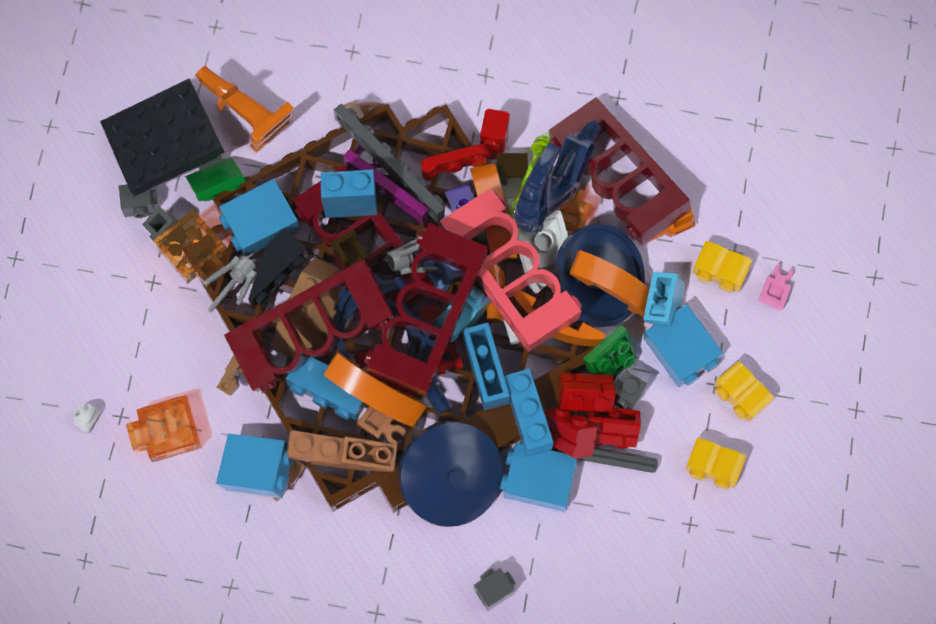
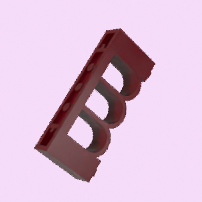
(310, 209)
(655, 214)
(454, 251)
(251, 353)

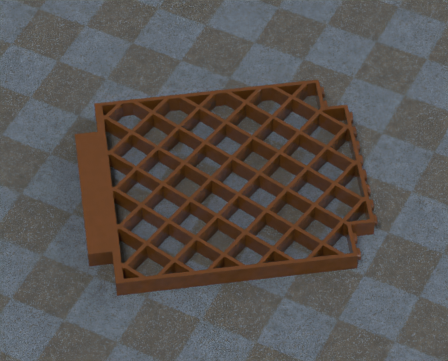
(496, 422)

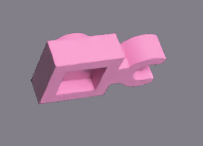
(775, 289)

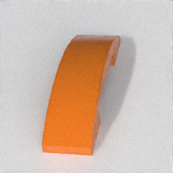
(483, 179)
(612, 280)
(584, 336)
(374, 391)

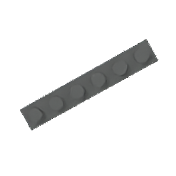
(383, 156)

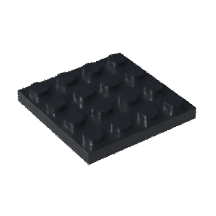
(161, 137)

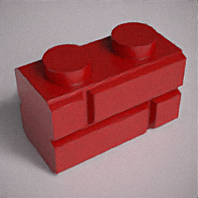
(495, 131)
(586, 392)
(616, 427)
(571, 433)

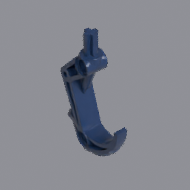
(546, 194)
(347, 309)

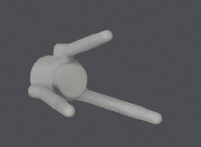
(402, 257)
(242, 270)

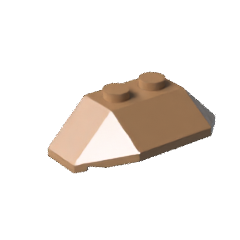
(308, 320)

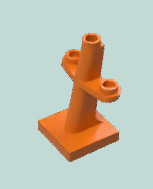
(263, 121)

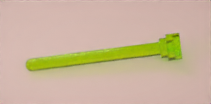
(537, 148)

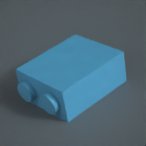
(348, 193)
(257, 217)
(683, 347)
(254, 466)
(539, 478)

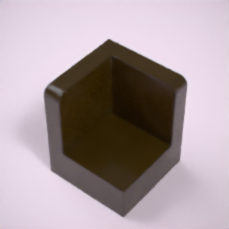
(511, 166)
(349, 249)

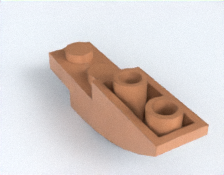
(340, 452)

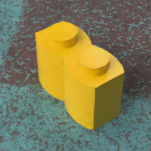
(722, 267)
(743, 392)
(715, 463)

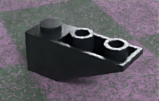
(279, 259)

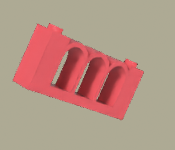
(545, 321)

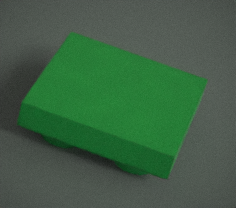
(215, 179)
(612, 354)

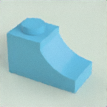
(663, 298)
(471, 314)

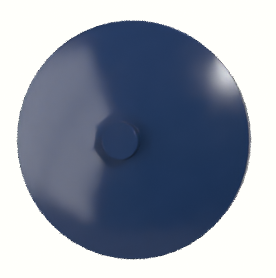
(609, 244)
(450, 473)

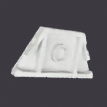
(545, 242)

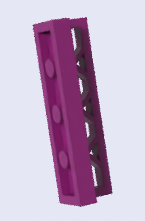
(387, 186)

